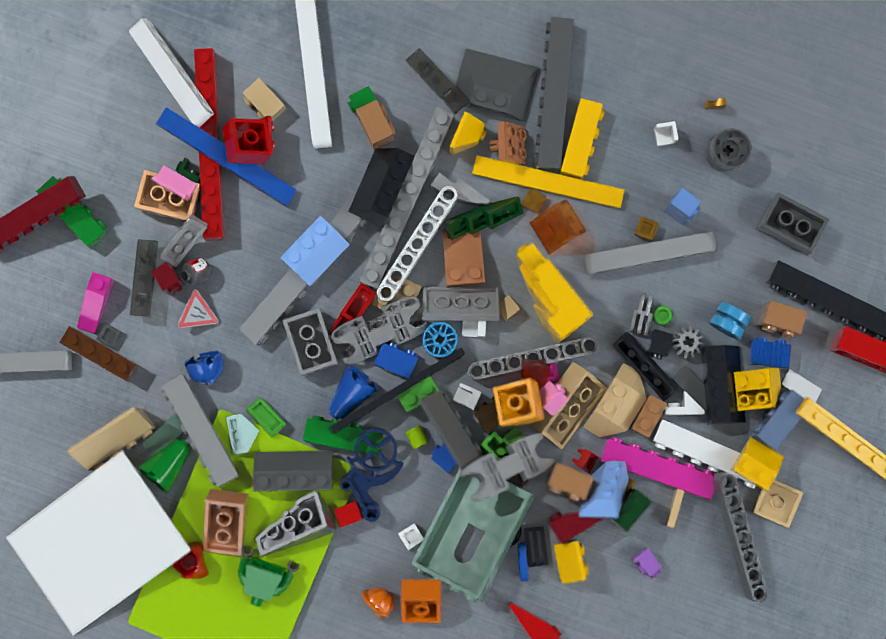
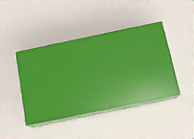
(265, 417)

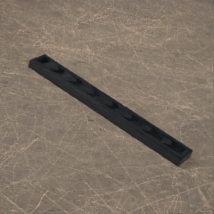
(396, 391)

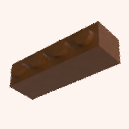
(99, 354)

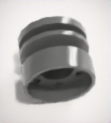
(735, 142)

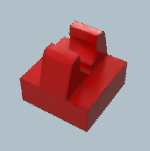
(586, 461)

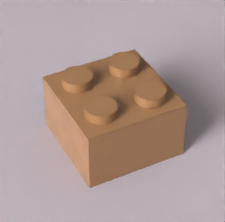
(375, 124)
(782, 319)

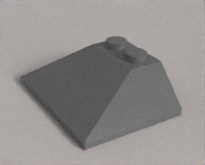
(496, 83)

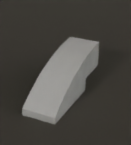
(465, 192)

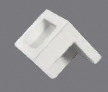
(666, 134)
(473, 328)
(466, 396)

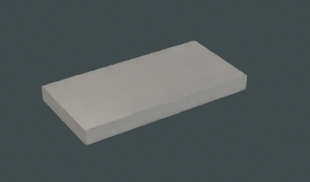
(461, 303)

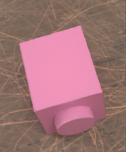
(552, 397)

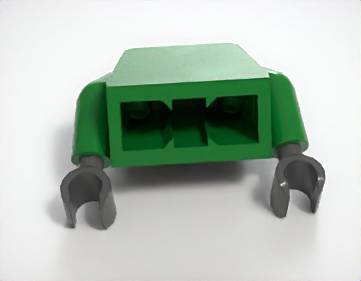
(263, 578)

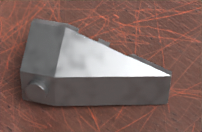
(302, 523)

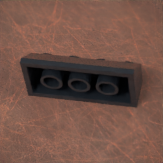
(381, 185)
(718, 368)

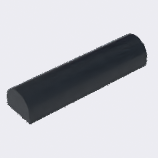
(645, 366)

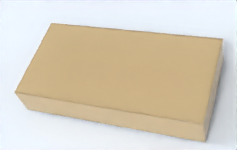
(674, 508)

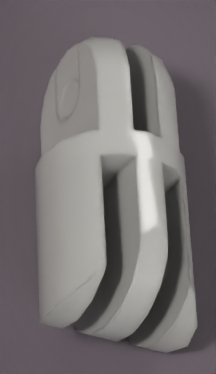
(642, 315)

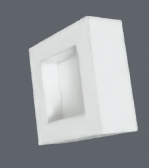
(411, 536)

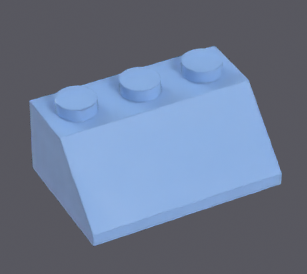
(315, 251)
(606, 491)

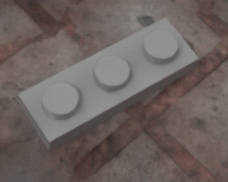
(183, 240)

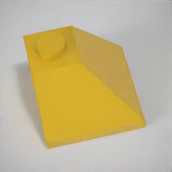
(468, 134)

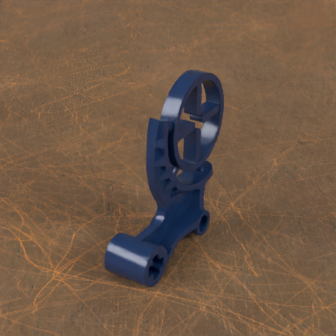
(360, 481)

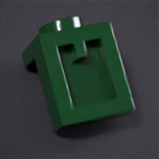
(191, 174)

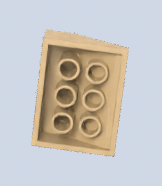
(112, 438)

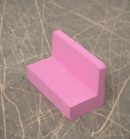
(175, 183)

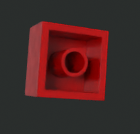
(247, 141)

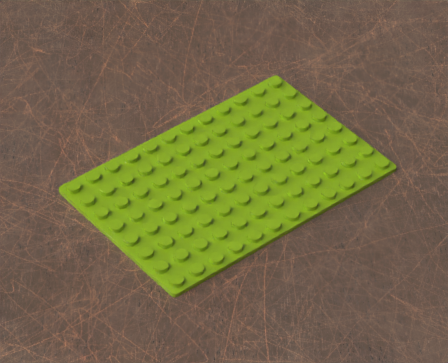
(217, 603)

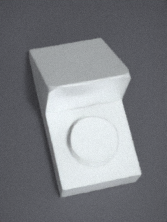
(689, 407)

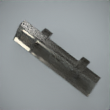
(437, 81)
(143, 279)

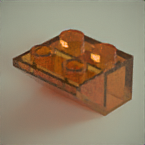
(557, 226)

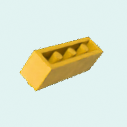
(581, 139)

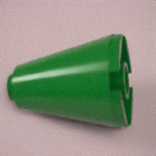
(166, 464)

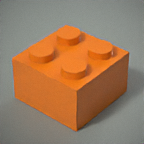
(421, 601)

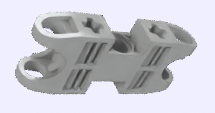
(379, 330)
(493, 473)

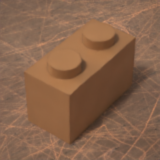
(648, 416)

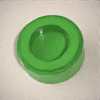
(662, 315)

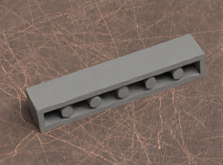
(201, 431)

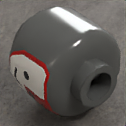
(196, 271)

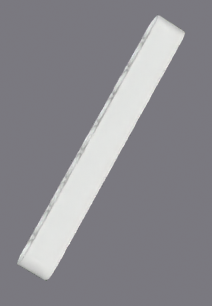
(313, 74)

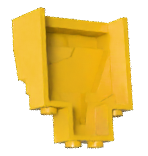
(554, 299)

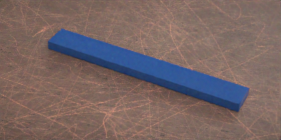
(216, 151)

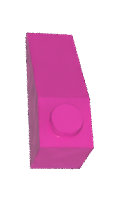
(94, 302)

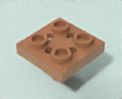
(510, 143)

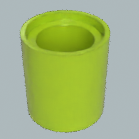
(416, 436)

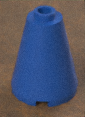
(351, 392)

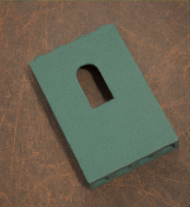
(496, 516)

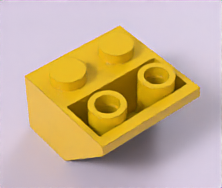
(757, 388)
(570, 562)

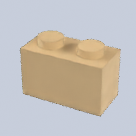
(263, 100)

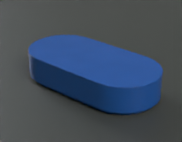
(522, 559)

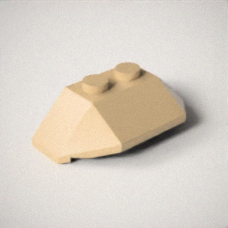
(618, 404)

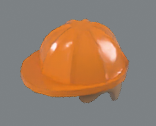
(380, 601)

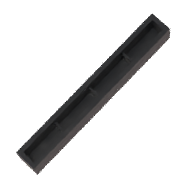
(828, 299)

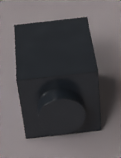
(660, 344)

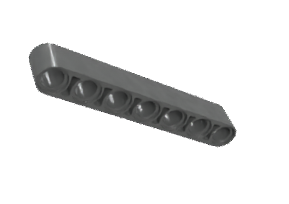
(747, 543)

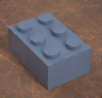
(778, 420)

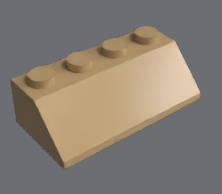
(583, 393)

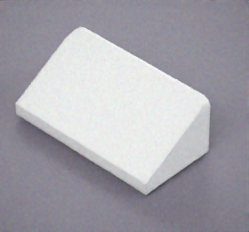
(800, 385)

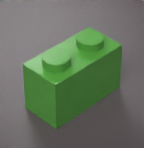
(411, 397)

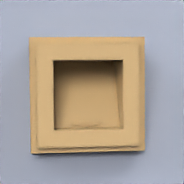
(508, 308)

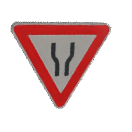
(196, 312)

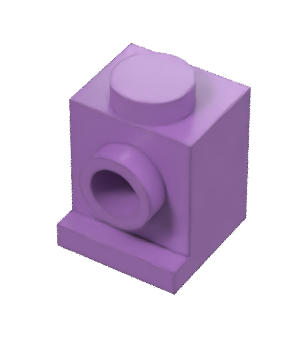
(647, 563)

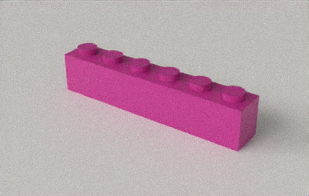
(660, 469)

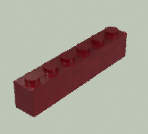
(39, 210)

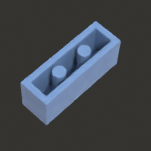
(683, 206)

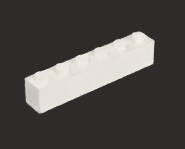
(697, 448)

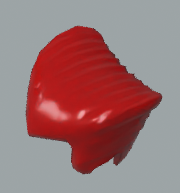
(192, 564)

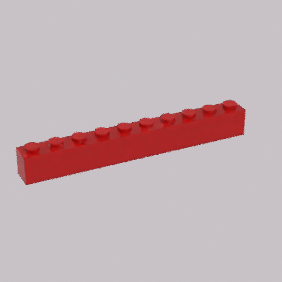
(209, 170)

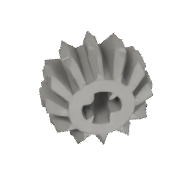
(685, 348)

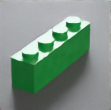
(80, 220)
(318, 432)

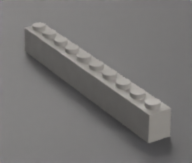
(407, 198)
(292, 287)

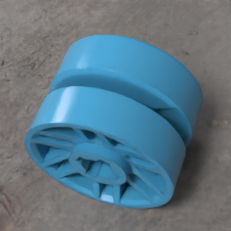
(730, 320)
(444, 331)

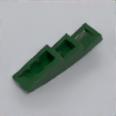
(485, 216)

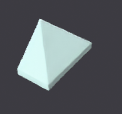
(241, 433)

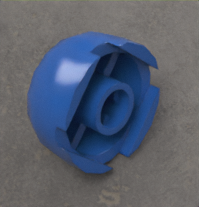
(206, 367)

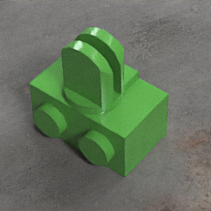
(497, 445)

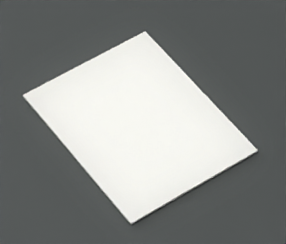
(98, 543)

